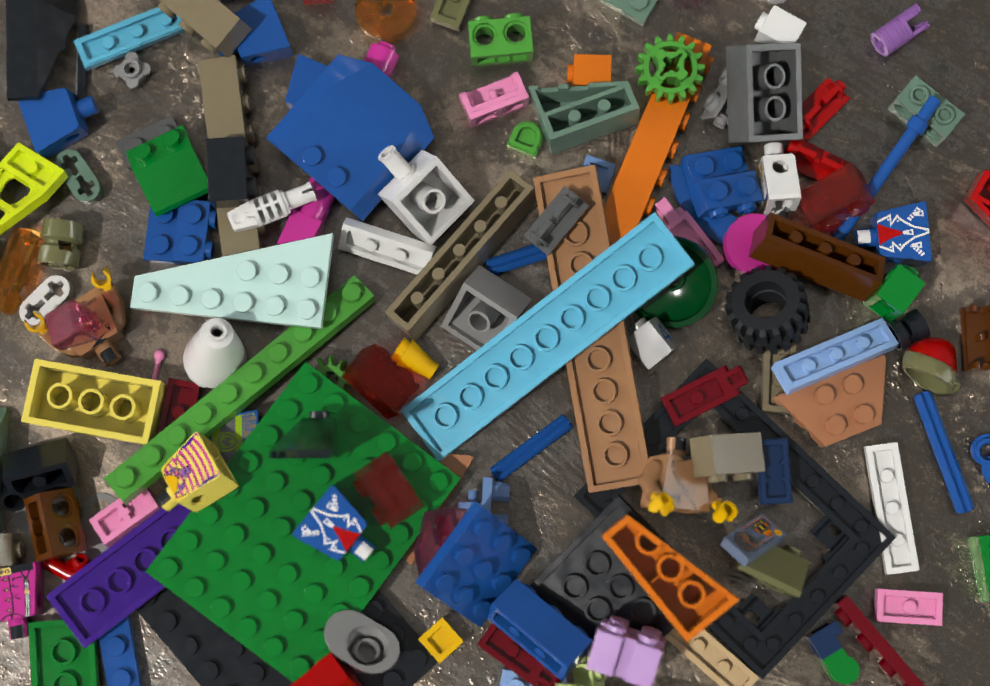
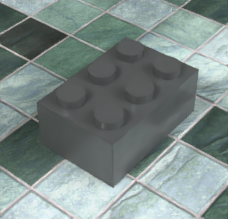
(764, 92)

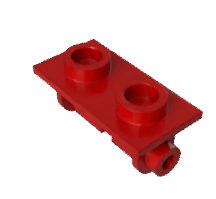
(822, 106)
(814, 160)

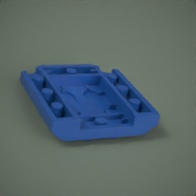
(346, 125)

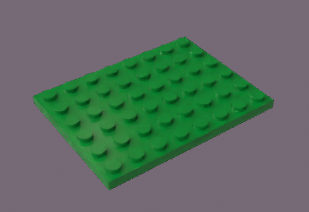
(240, 552)

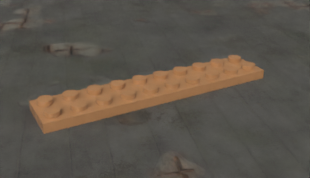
(603, 374)

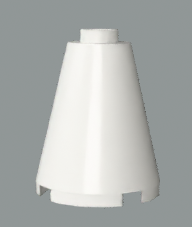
(213, 353)

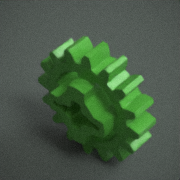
(661, 59)

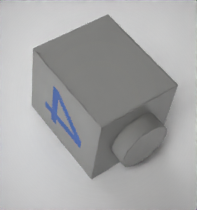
(651, 341)

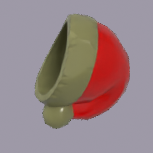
(932, 365)

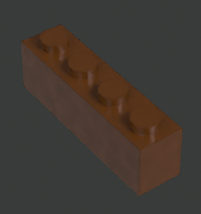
(817, 257)

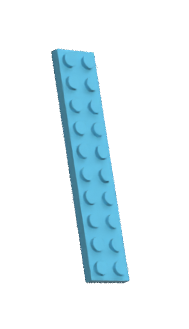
(548, 336)

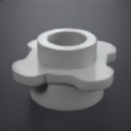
(138, 76)

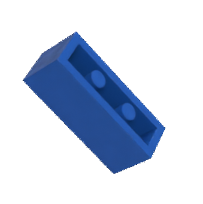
(539, 629)

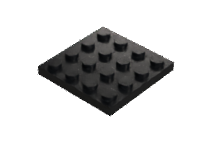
(595, 584)

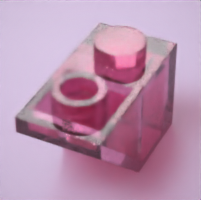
(72, 325)

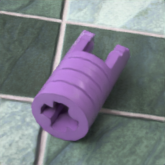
(898, 32)

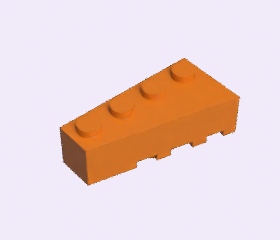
(673, 582)

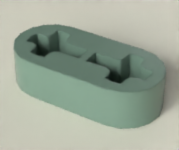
(85, 173)

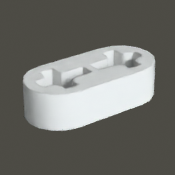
(42, 295)

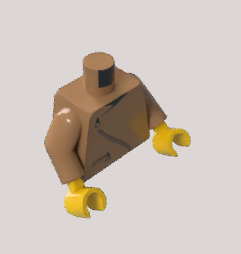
(111, 312)
(671, 486)

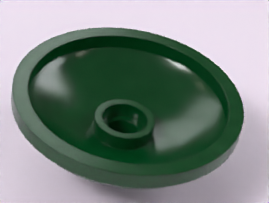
(689, 295)

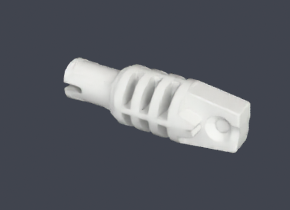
(269, 207)

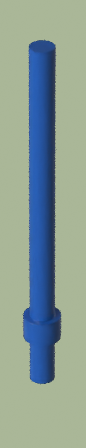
(915, 127)

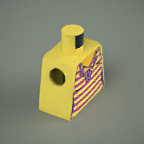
(196, 475)

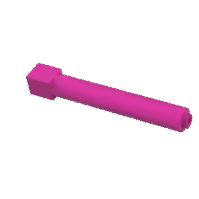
(309, 218)

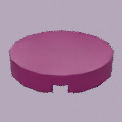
(738, 243)

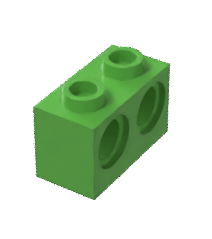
(501, 49)

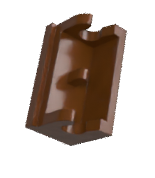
(975, 338)

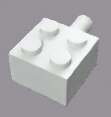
(423, 193)

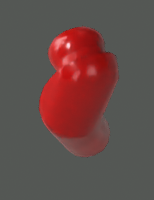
(67, 568)

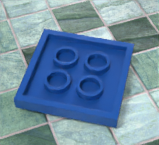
(476, 564)

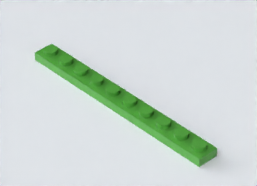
(238, 390)

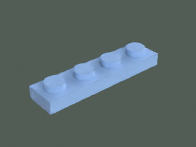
(834, 356)

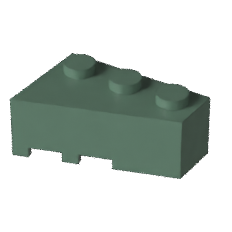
(583, 112)

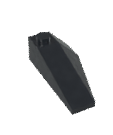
(33, 41)

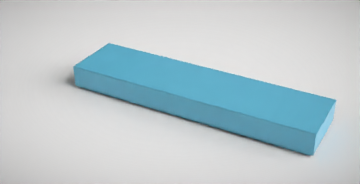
(126, 37)

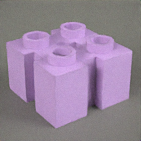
(626, 651)

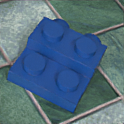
(721, 183)
(181, 234)

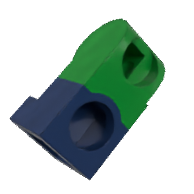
(831, 654)

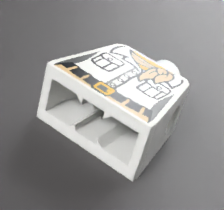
(778, 182)

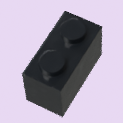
(229, 171)

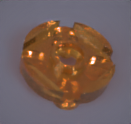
(385, 27)

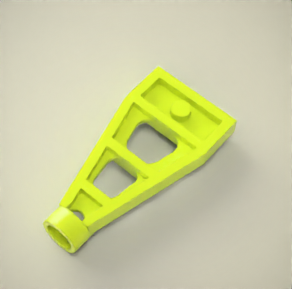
(35, 173)

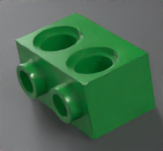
(895, 293)

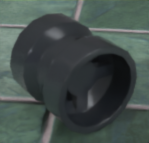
(909, 329)

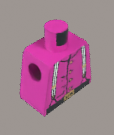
(21, 596)

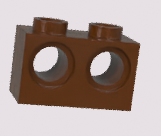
(47, 525)

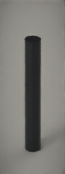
(81, 77)

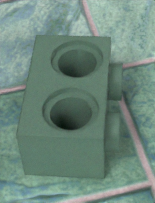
(912, 100)

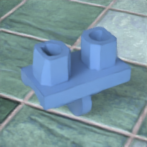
(490, 492)

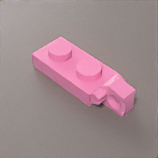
(683, 225)

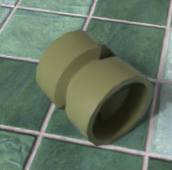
(63, 233)

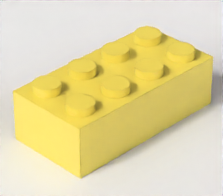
(93, 402)

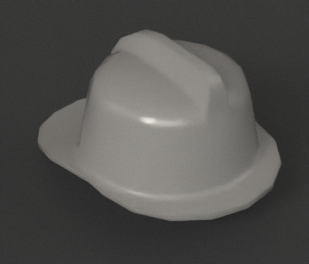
(361, 642)

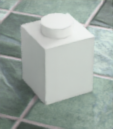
(778, 27)

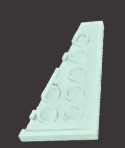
(262, 285)

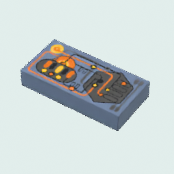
(753, 539)

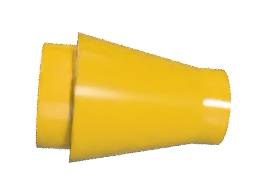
(414, 358)

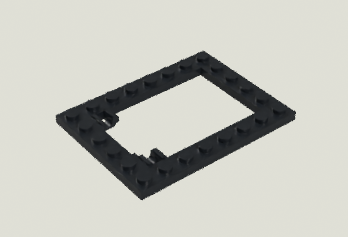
(848, 553)

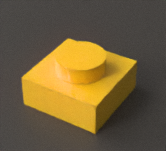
(441, 640)

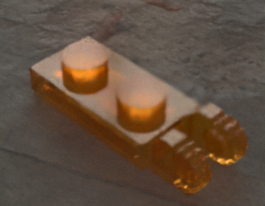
(15, 267)

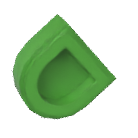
(526, 139)

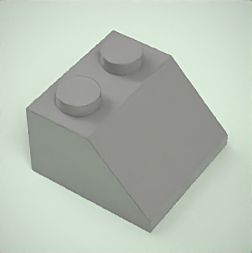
(484, 308)

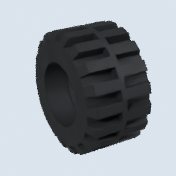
(764, 288)

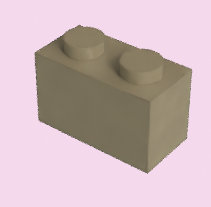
(727, 455)

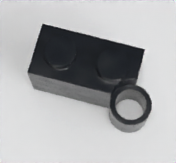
(36, 471)

